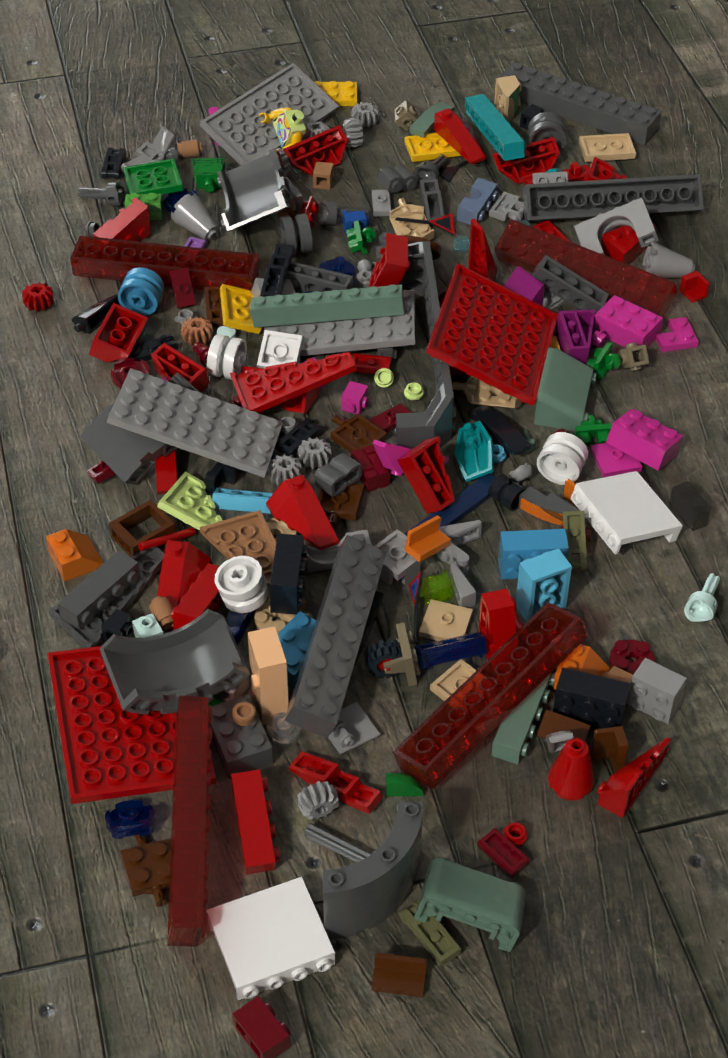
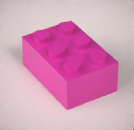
(627, 323)
(644, 439)

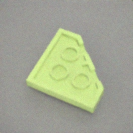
(190, 502)

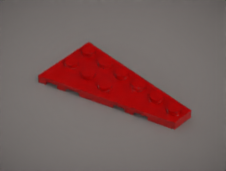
(285, 381)

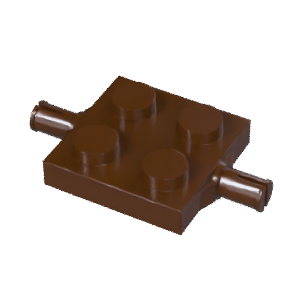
(356, 432)
(342, 505)
(148, 868)

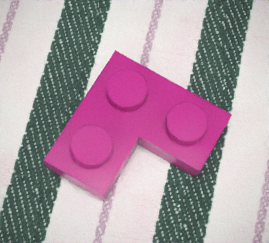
(679, 338)

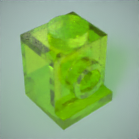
(436, 588)

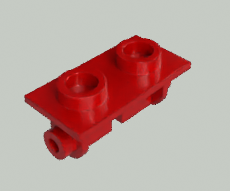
(311, 209)

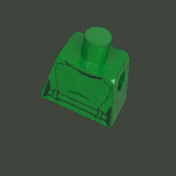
(206, 172)

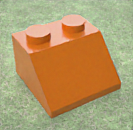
(73, 554)
(583, 660)

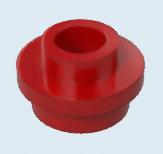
(516, 829)

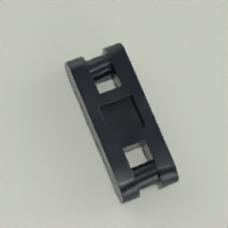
(112, 163)
(296, 435)

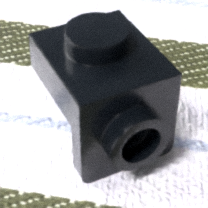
(217, 475)

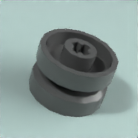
(546, 126)
(296, 233)

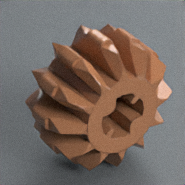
(196, 330)

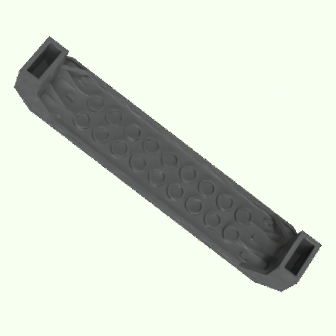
(437, 419)

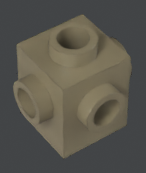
(405, 115)
(634, 356)

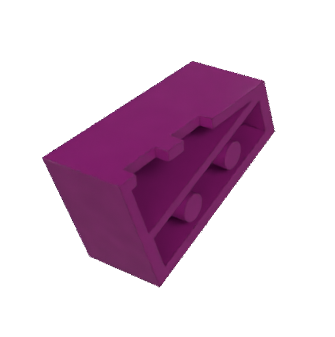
(575, 332)

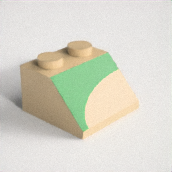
(507, 96)

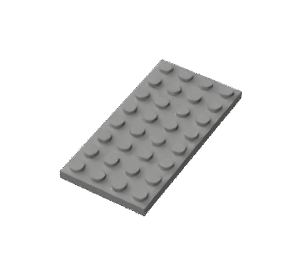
(238, 123)
(356, 333)
(195, 422)

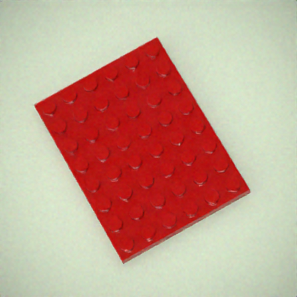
(493, 334)
(103, 746)

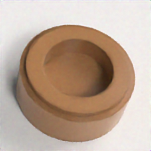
(244, 713)

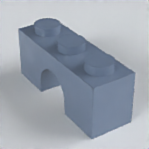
(480, 201)

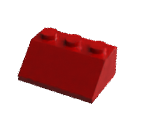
(117, 334)

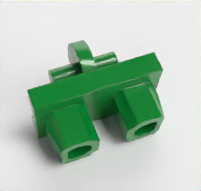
(359, 237)
(604, 360)
(592, 429)

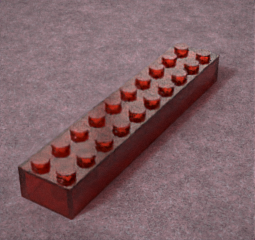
(527, 246)
(207, 267)
(490, 695)
(190, 823)

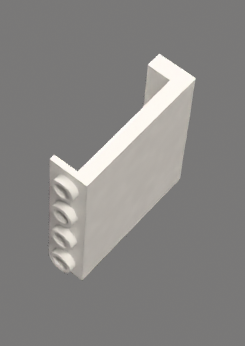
(625, 510)
(271, 938)

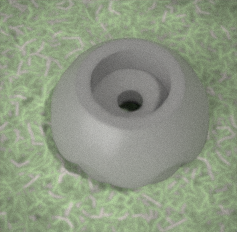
(522, 473)

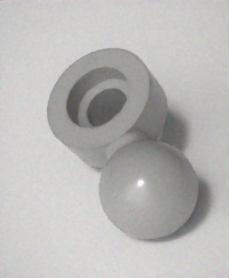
(363, 277)

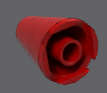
(572, 771)

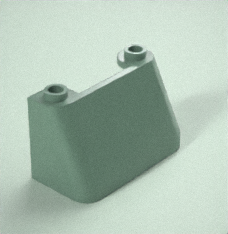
(563, 391)
(473, 900)

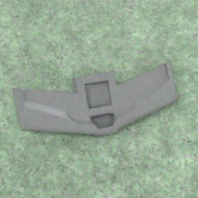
(152, 152)

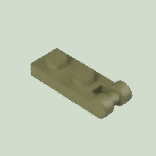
(575, 531)
(431, 935)

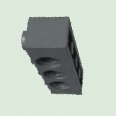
(316, 279)
(569, 285)

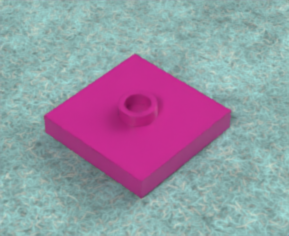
(613, 461)

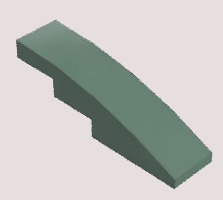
(425, 122)

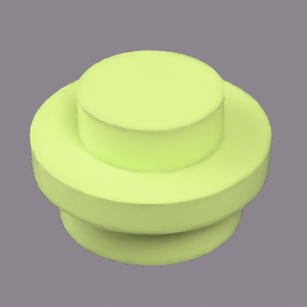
(384, 377)
(413, 391)

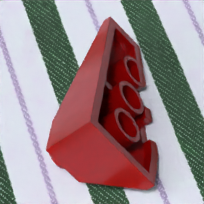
(459, 135)
(480, 255)
(179, 569)

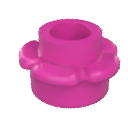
(598, 338)

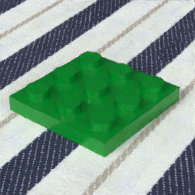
(153, 177)

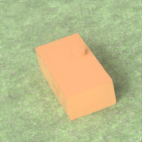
(268, 673)

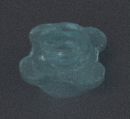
(461, 244)

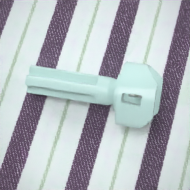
(702, 604)

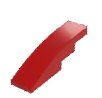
(166, 472)
(348, 786)

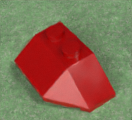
(323, 147)
(536, 157)

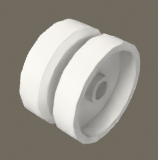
(226, 356)
(562, 458)
(242, 584)

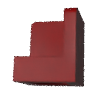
(694, 286)

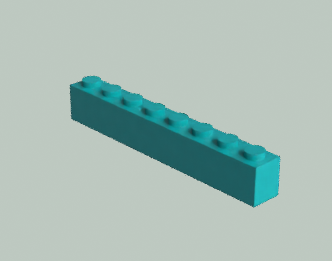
(495, 127)

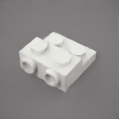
(279, 348)

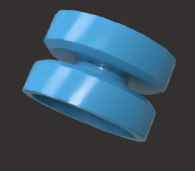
(141, 291)

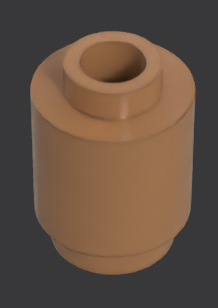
(189, 148)
(162, 610)

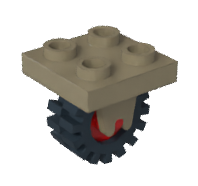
(394, 657)

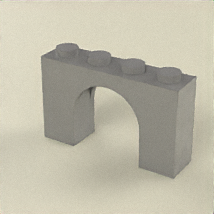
(631, 214)

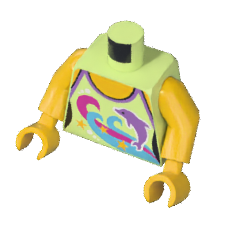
(288, 125)

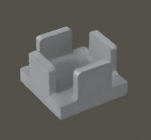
(397, 562)

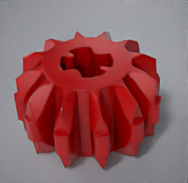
(37, 296)

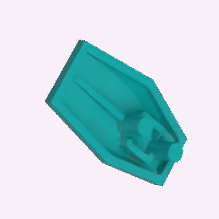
(474, 451)

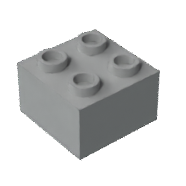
(656, 690)

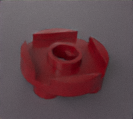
(122, 367)
(630, 649)

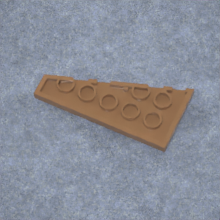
(245, 537)

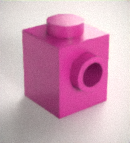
(354, 398)

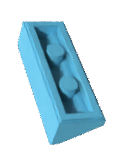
(241, 500)

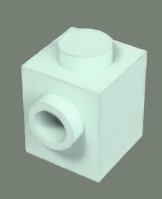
(146, 627)

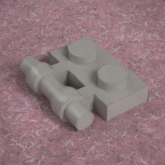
(505, 207)

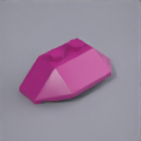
(389, 453)

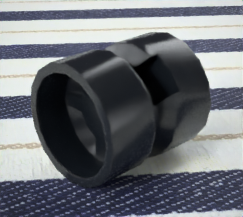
(506, 491)

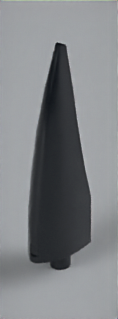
(92, 317)

